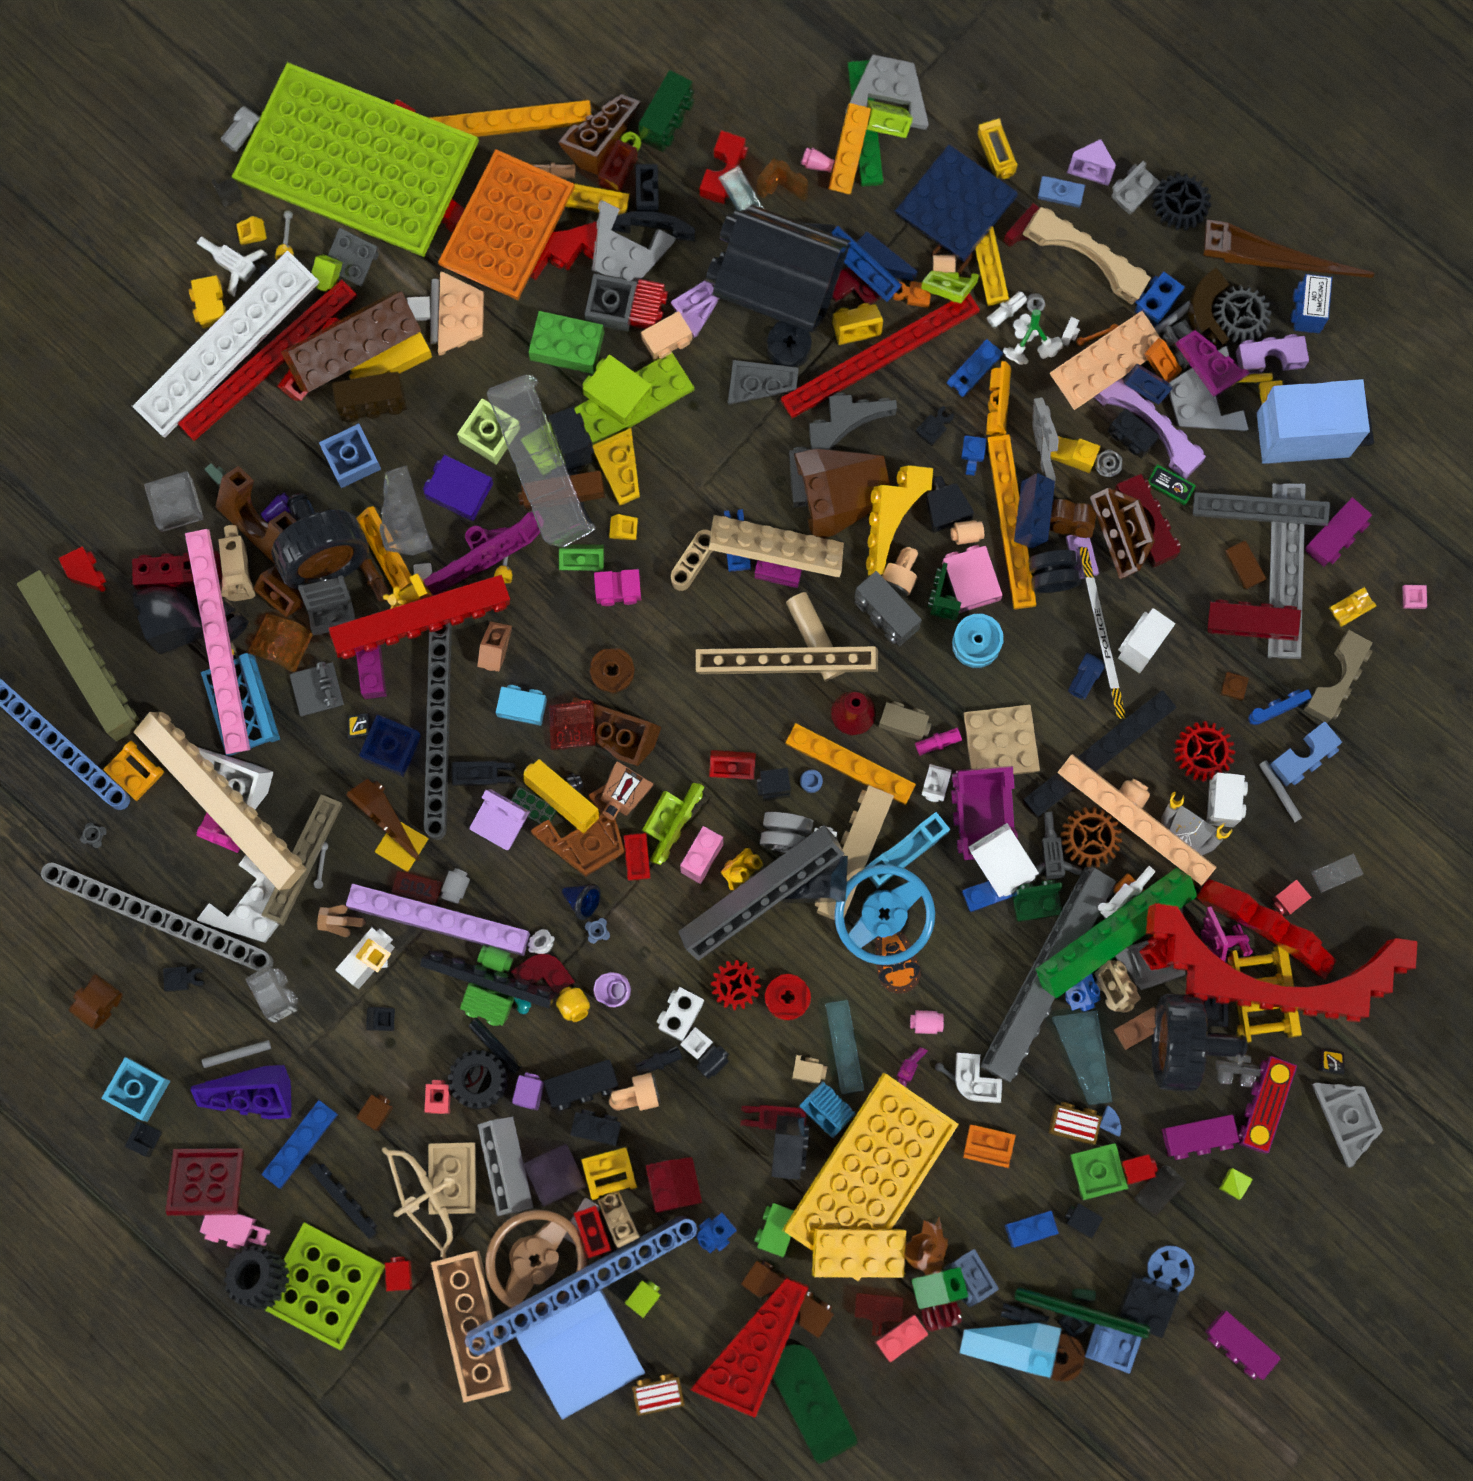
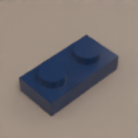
(1147, 384)

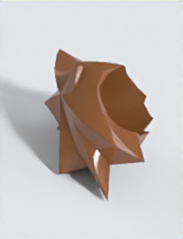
(927, 1249)

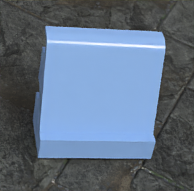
(581, 1354)

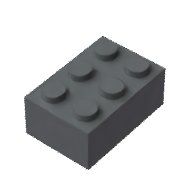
(887, 609)

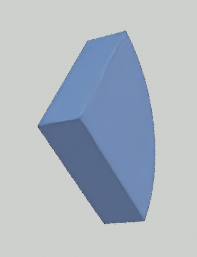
(1110, 1122)

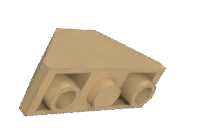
(618, 1219)

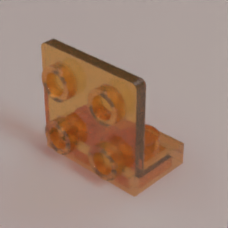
(779, 173)
(281, 642)

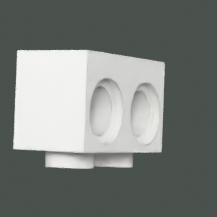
(685, 1016)

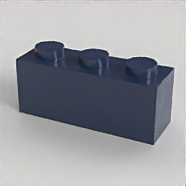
(1034, 511)

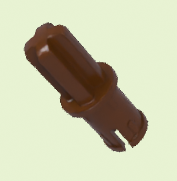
(374, 579)

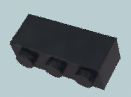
(581, 1085)

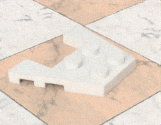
(246, 916)

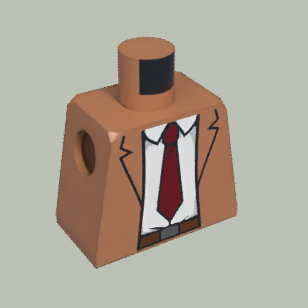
(623, 791)

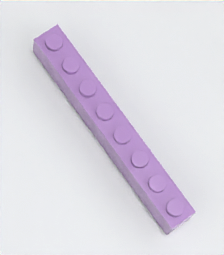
(437, 919)

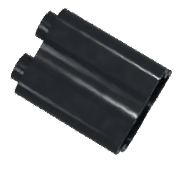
(778, 266)

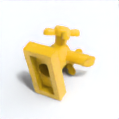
(410, 594)

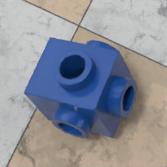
(1083, 994)
(715, 1233)

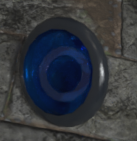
(583, 899)

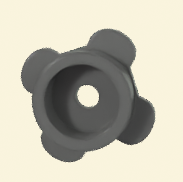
(88, 831)

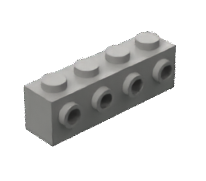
(505, 1166)

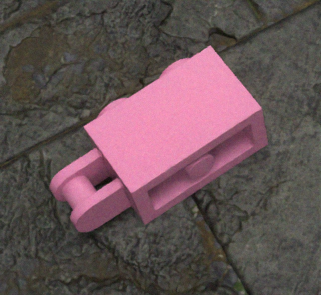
(234, 1229)

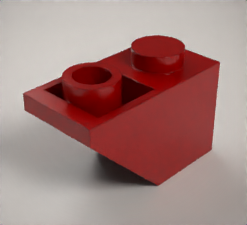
(81, 569)

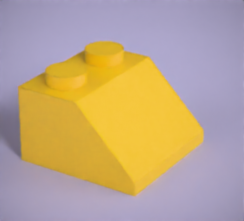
(857, 323)

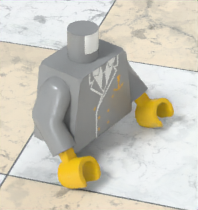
(1191, 828)

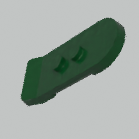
(813, 1403)

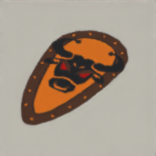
(901, 976)

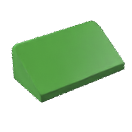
(581, 557)

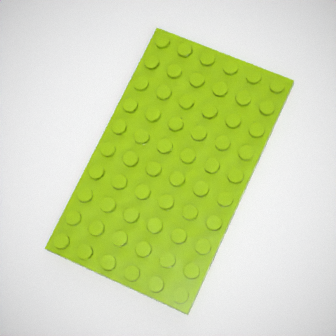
(355, 159)

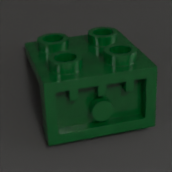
(943, 607)
(1037, 901)

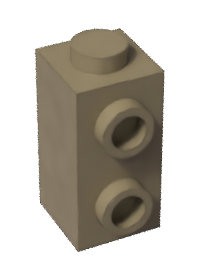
(905, 721)

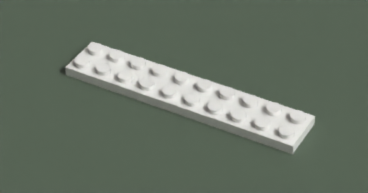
(226, 344)

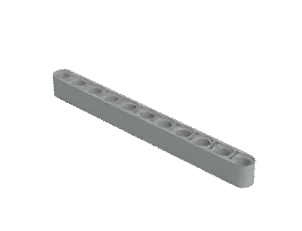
(146, 914)

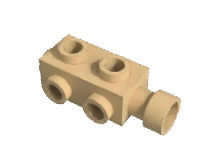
(1117, 986)

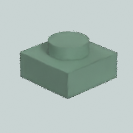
(215, 473)

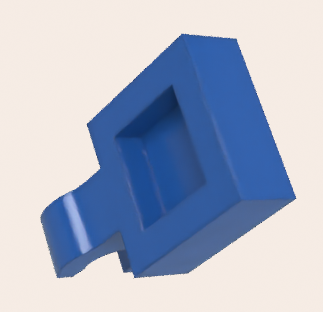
(973, 451)

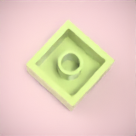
(483, 433)

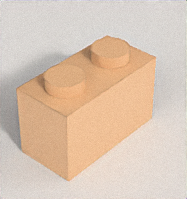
(667, 336)

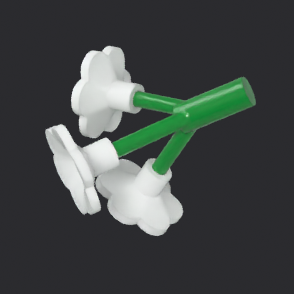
(1027, 328)

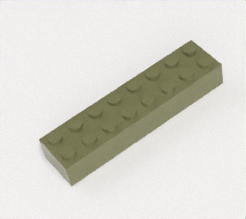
(76, 652)

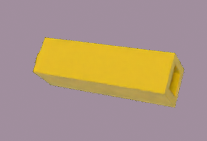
(397, 358)
(560, 795)

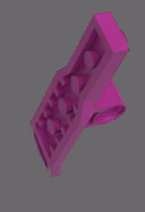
(488, 550)

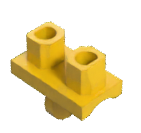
(1352, 607)
(741, 868)

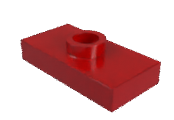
(637, 857)

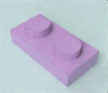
(1073, 543)

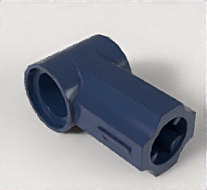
(1089, 671)

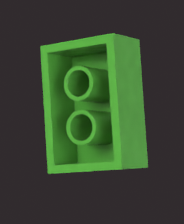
(566, 342)

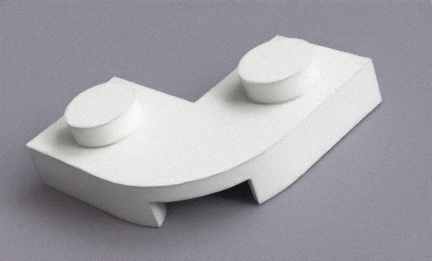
(971, 1085)

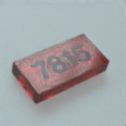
(416, 887)

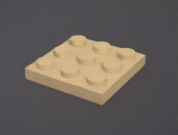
(1002, 739)

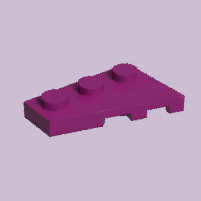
(1209, 364)

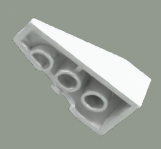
(243, 777)

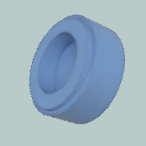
(811, 781)

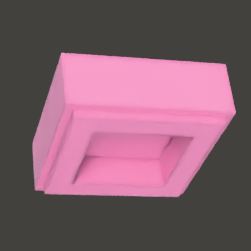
(1414, 596)

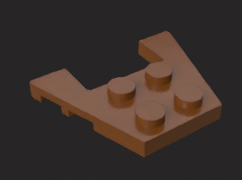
(588, 850)

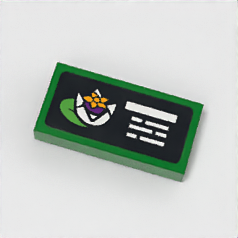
(1171, 485)

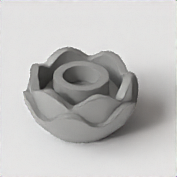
(1115, 463)

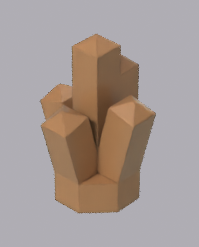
(331, 921)

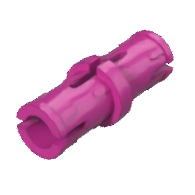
(938, 741)

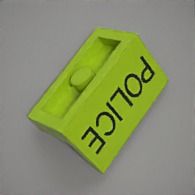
(888, 119)

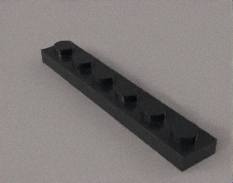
(492, 980)

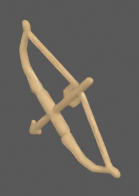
(412, 1204)

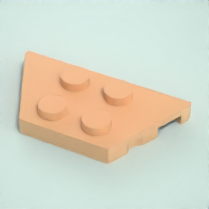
(459, 313)

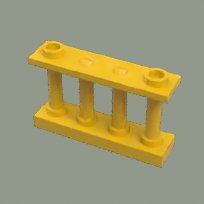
(1280, 958)

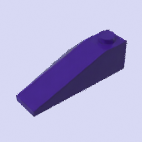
(255, 1091)

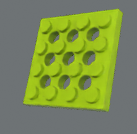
(359, 1292)

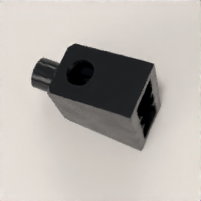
(947, 505)

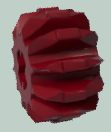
(941, 1316)

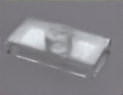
(1337, 873)

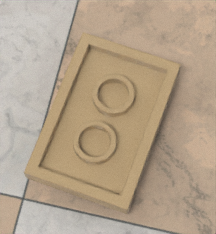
(454, 1161)

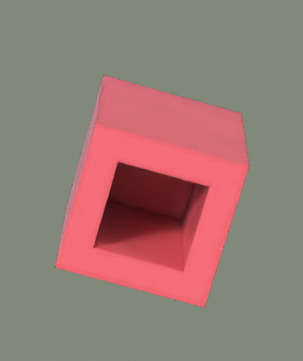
(1290, 898)

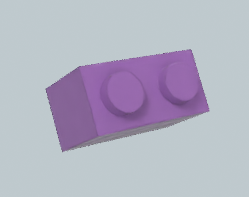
(528, 1091)

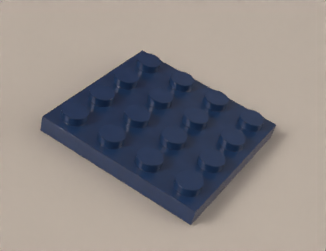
(956, 203)

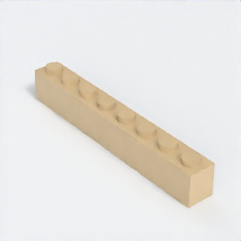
(787, 660)

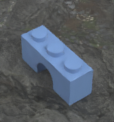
(1321, 742)

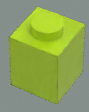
(326, 271)
(643, 1298)

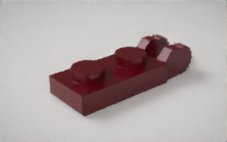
(768, 1115)

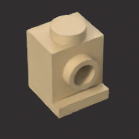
(809, 1070)

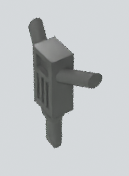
(1052, 853)

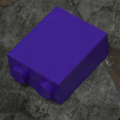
(457, 487)

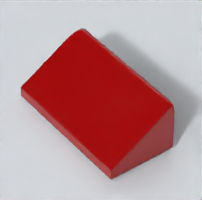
(732, 764)

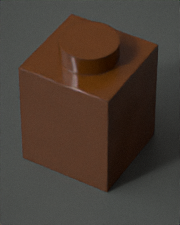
(375, 1111)

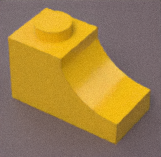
(1076, 453)

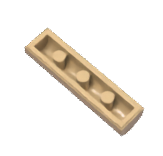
(810, 626)

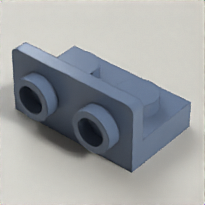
(976, 1278)

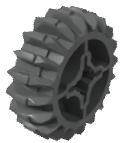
(1225, 303)

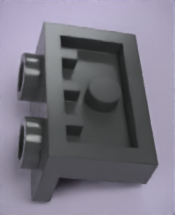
(1172, 335)

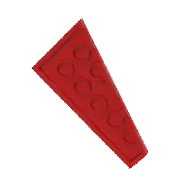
(748, 1362)

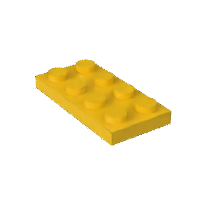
(858, 1252)

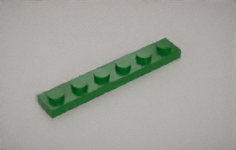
(869, 158)

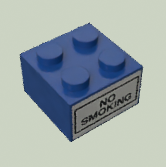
(1312, 303)

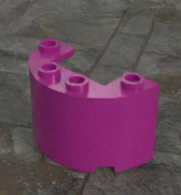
(982, 804)

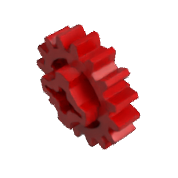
(745, 990)

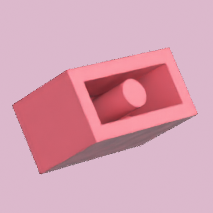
(901, 1338)

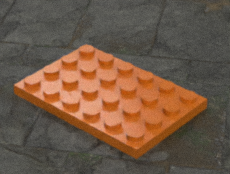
(506, 224)

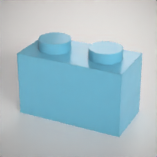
(521, 705)

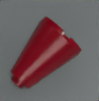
(853, 713)

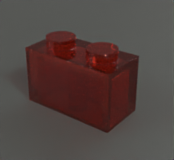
(618, 166)

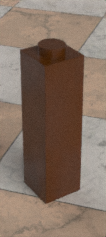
(586, 486)

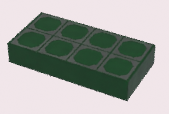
(539, 809)

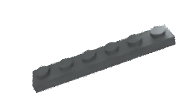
(1261, 509)

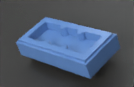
(1061, 191)

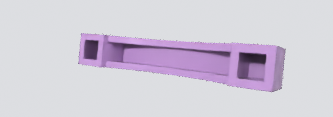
(1182, 453)

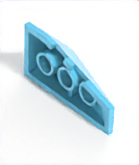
(1021, 1347)

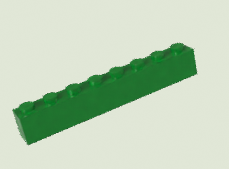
(1112, 934)

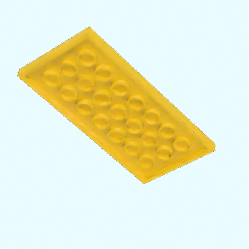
(874, 1164)

